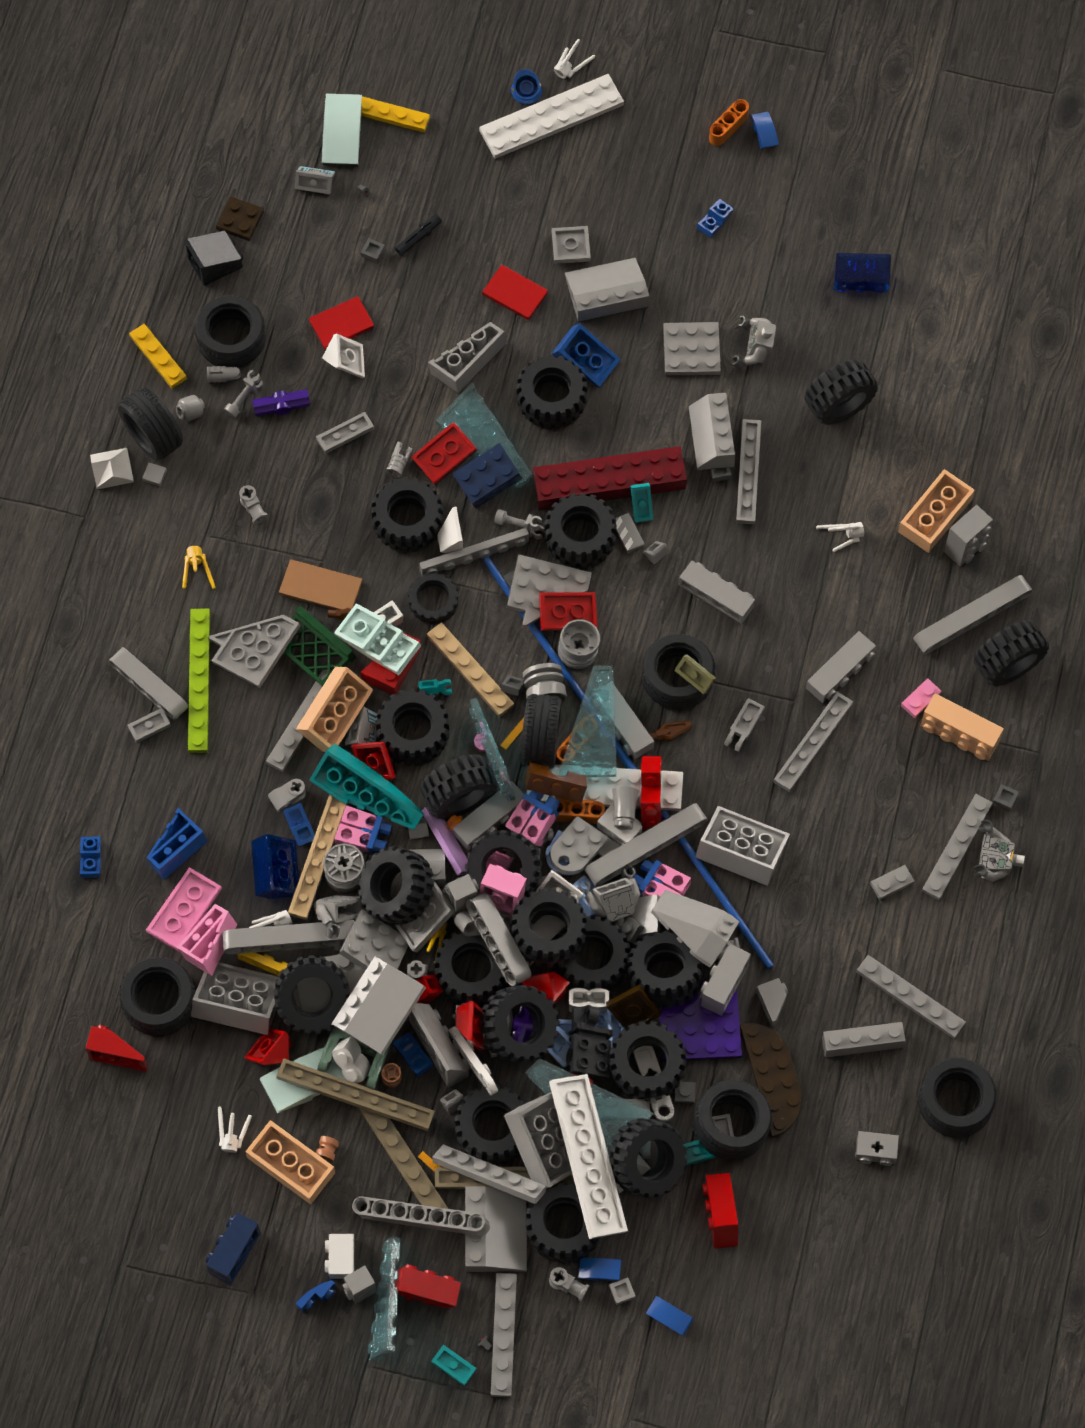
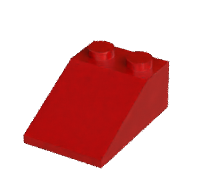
(109, 1048)

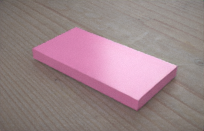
(183, 908)

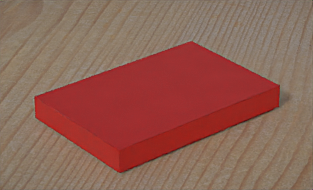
(515, 292)
(345, 319)
(444, 453)
(564, 607)

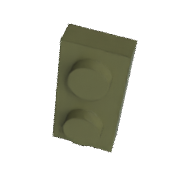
(695, 674)

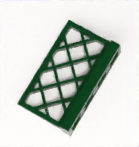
(327, 638)

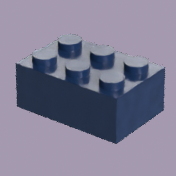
(487, 475)
(232, 1248)

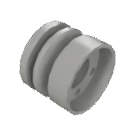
(582, 635)
(545, 680)
(343, 878)

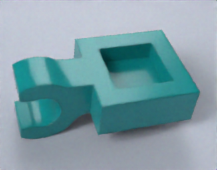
(434, 686)

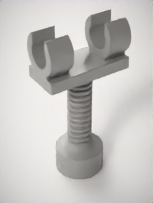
(232, 409)
(501, 518)

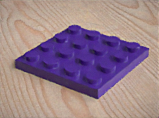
(703, 1031)

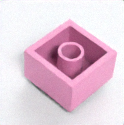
(503, 887)

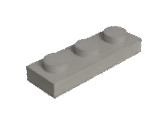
(345, 432)

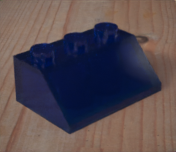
(861, 272)
(275, 866)

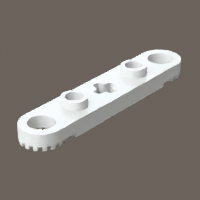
(646, 1061)
(481, 1071)

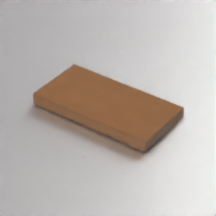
(320, 586)

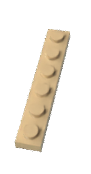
(470, 669)

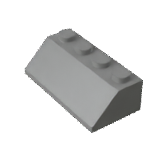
(712, 432)

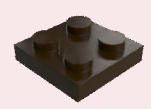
(239, 218)
(633, 1007)

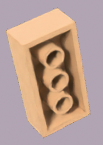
(936, 511)
(334, 708)
(961, 727)
(290, 1162)

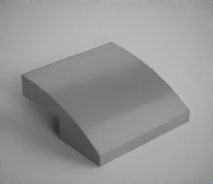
(644, 915)

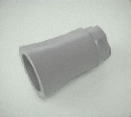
(624, 806)

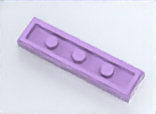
(447, 842)

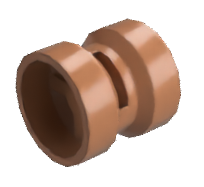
(389, 1072)
(327, 1148)

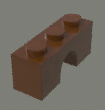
(541, 780)

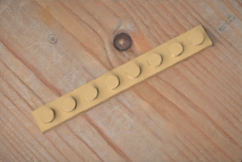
(313, 867)

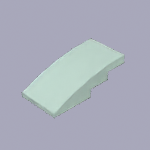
(341, 129)
(377, 639)
(286, 1095)

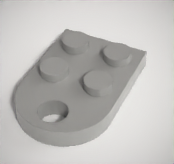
(578, 846)

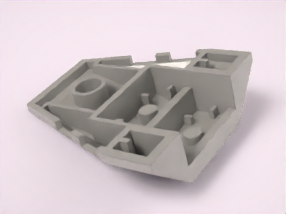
(696, 924)

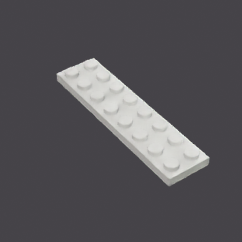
(551, 116)
(601, 787)
(588, 1156)

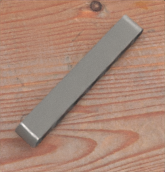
(973, 614)
(646, 844)
(283, 937)
(429, 1219)

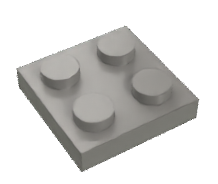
(571, 244)

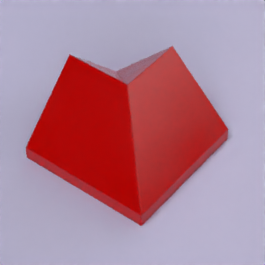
(376, 757)
(550, 983)
(469, 1023)
(270, 1048)

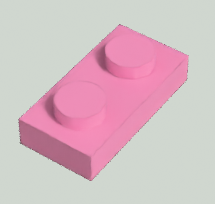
(920, 698)

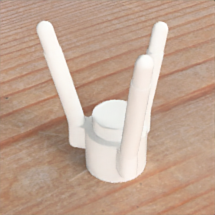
(563, 67)
(853, 530)
(278, 919)
(230, 1142)

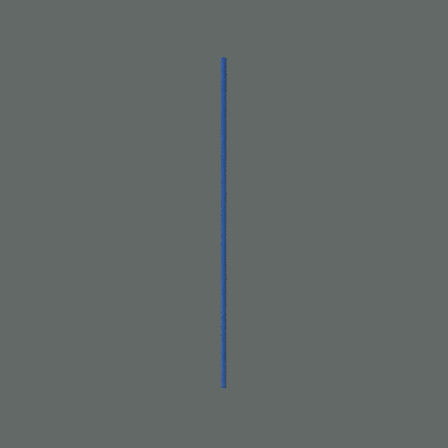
(628, 763)

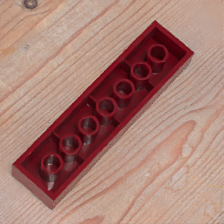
(610, 476)

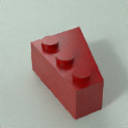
(385, 679)
(721, 1209)
(427, 1287)

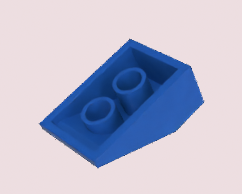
(587, 353)

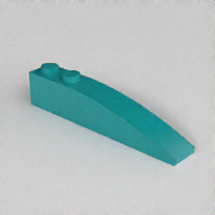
(360, 785)

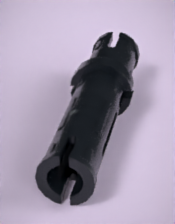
(423, 230)

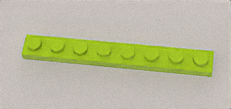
(199, 681)

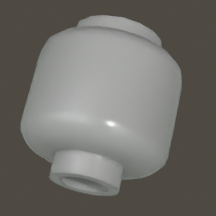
(190, 408)

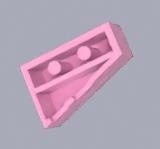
(205, 942)

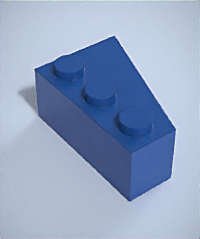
(176, 845)

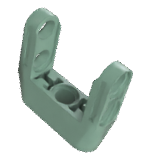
(337, 1036)

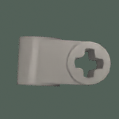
(286, 795)

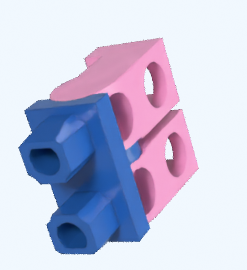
(534, 817)
(362, 830)
(661, 878)

